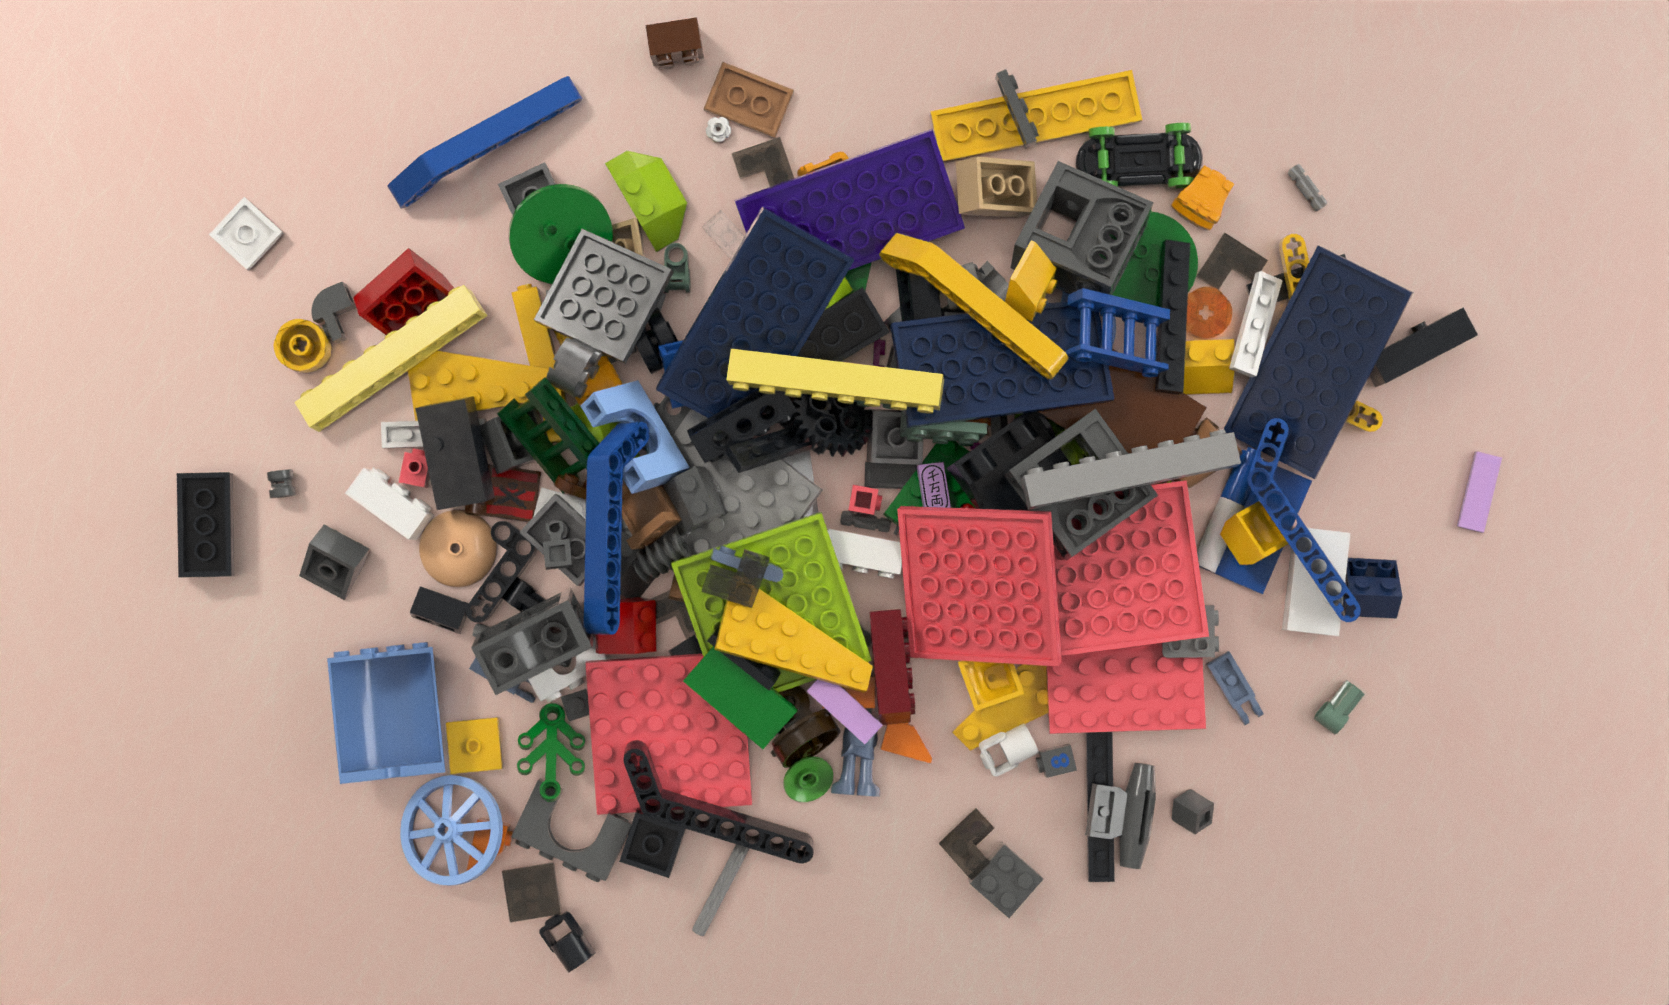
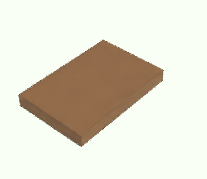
(748, 100)

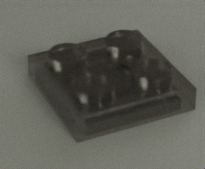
(531, 892)

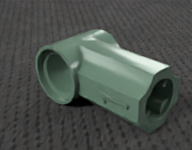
(1335, 713)

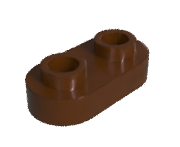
(571, 485)

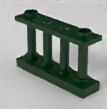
(557, 416)

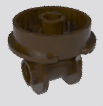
(805, 732)

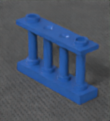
(1130, 312)

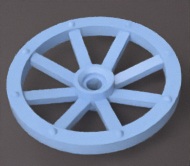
(454, 832)

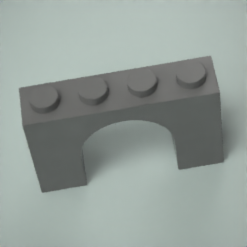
(597, 859)

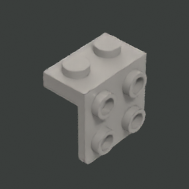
(1199, 646)

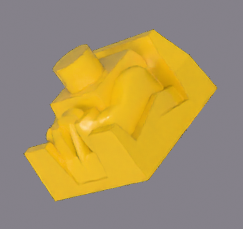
(1252, 535)
(990, 682)

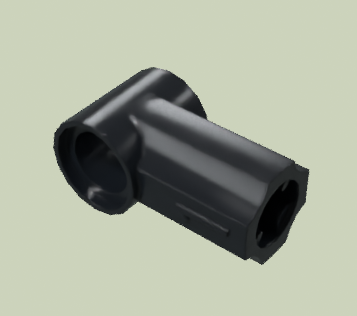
(522, 595)

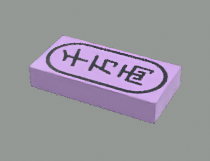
(933, 485)

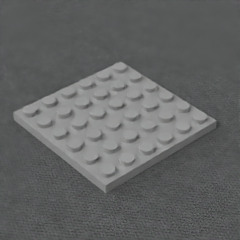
(751, 499)

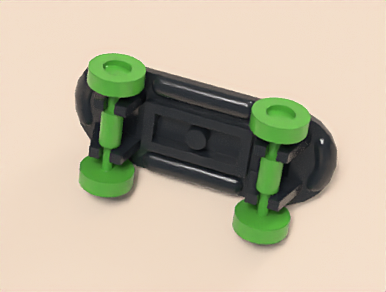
(1142, 158)

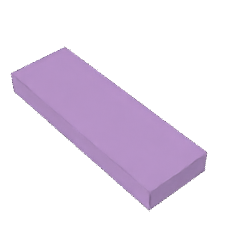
(1479, 492)
(845, 709)

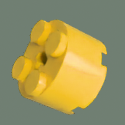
(289, 339)

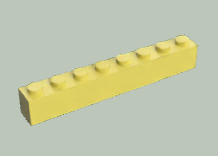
(390, 358)
(835, 380)

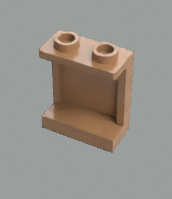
(647, 515)

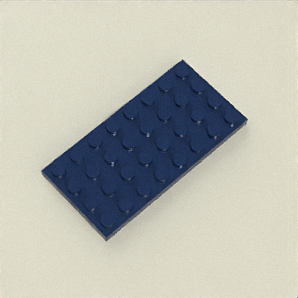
(760, 304)
(1319, 359)
(990, 379)

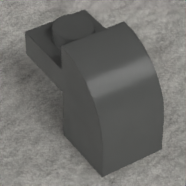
(328, 305)

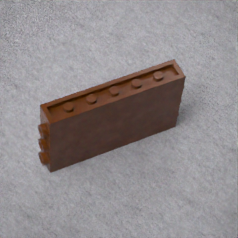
(1138, 413)

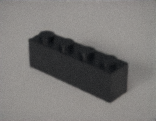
(917, 297)

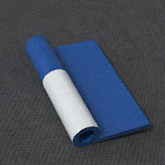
(1236, 496)

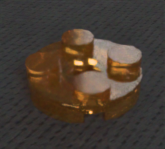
(1217, 304)

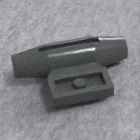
(1125, 814)

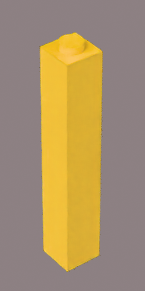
(535, 336)

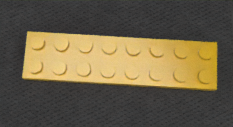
(1055, 110)

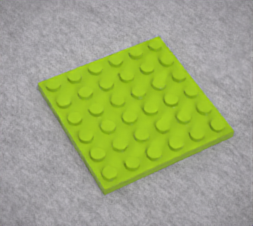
(809, 587)

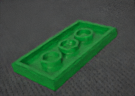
(740, 697)

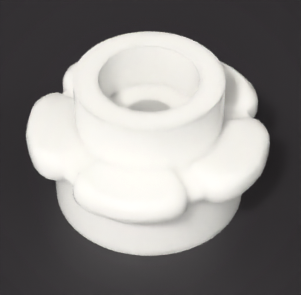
(718, 136)

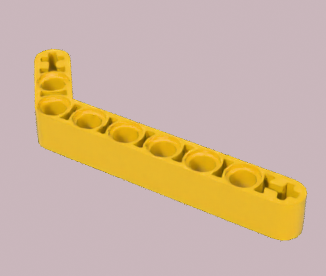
(1291, 284)
(976, 300)

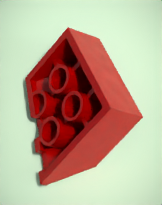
(401, 292)

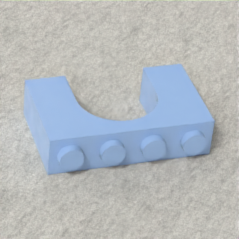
(631, 404)

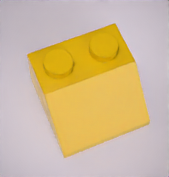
(1031, 282)
(1208, 367)

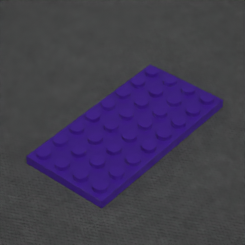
(867, 199)

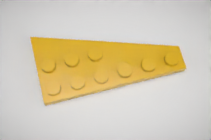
(457, 376)
(786, 641)
(1010, 713)

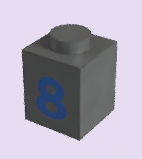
(1056, 761)

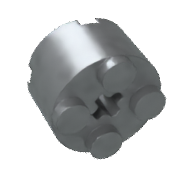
(573, 366)

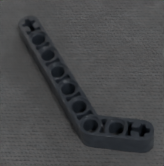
(716, 814)

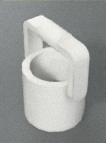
(1016, 745)

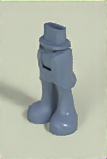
(851, 748)

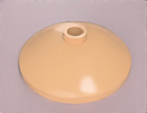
(475, 554)

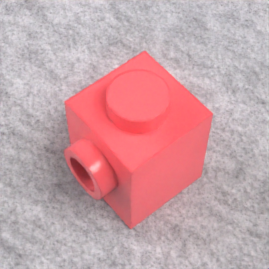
(415, 469)
(864, 500)

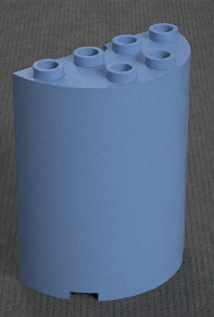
(386, 713)

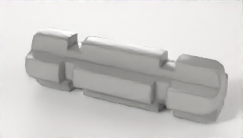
(1307, 187)
(865, 521)

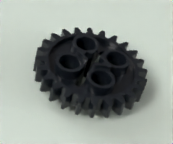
(832, 424)

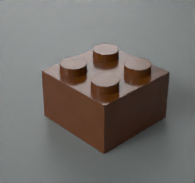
(675, 42)

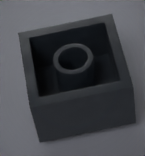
(652, 845)

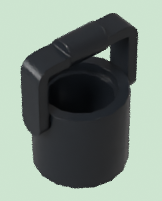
(573, 947)

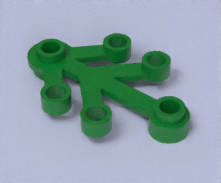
(551, 747)

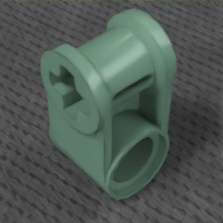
(680, 269)

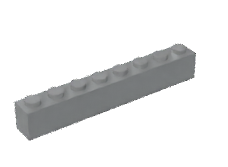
(1130, 470)

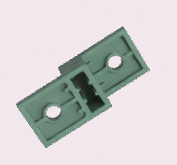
(964, 432)

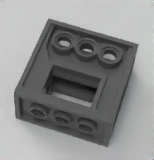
(1099, 211)
(1095, 440)
(531, 642)

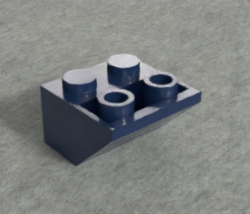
(1374, 586)

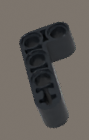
(497, 575)

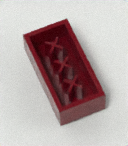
(890, 668)

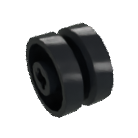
(658, 335)

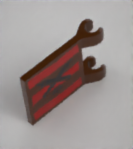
(514, 495)

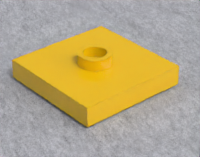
(474, 745)

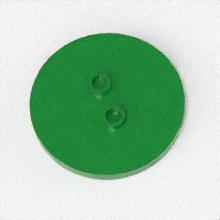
(549, 224)
(1143, 273)

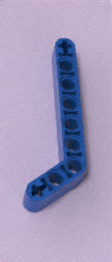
(482, 139)
(604, 525)
(1300, 530)

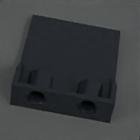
(984, 467)

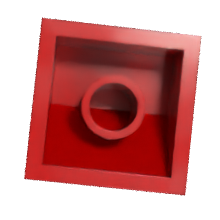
(635, 630)

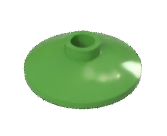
(813, 785)

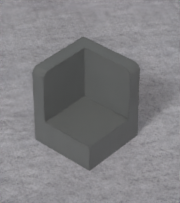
(1192, 811)

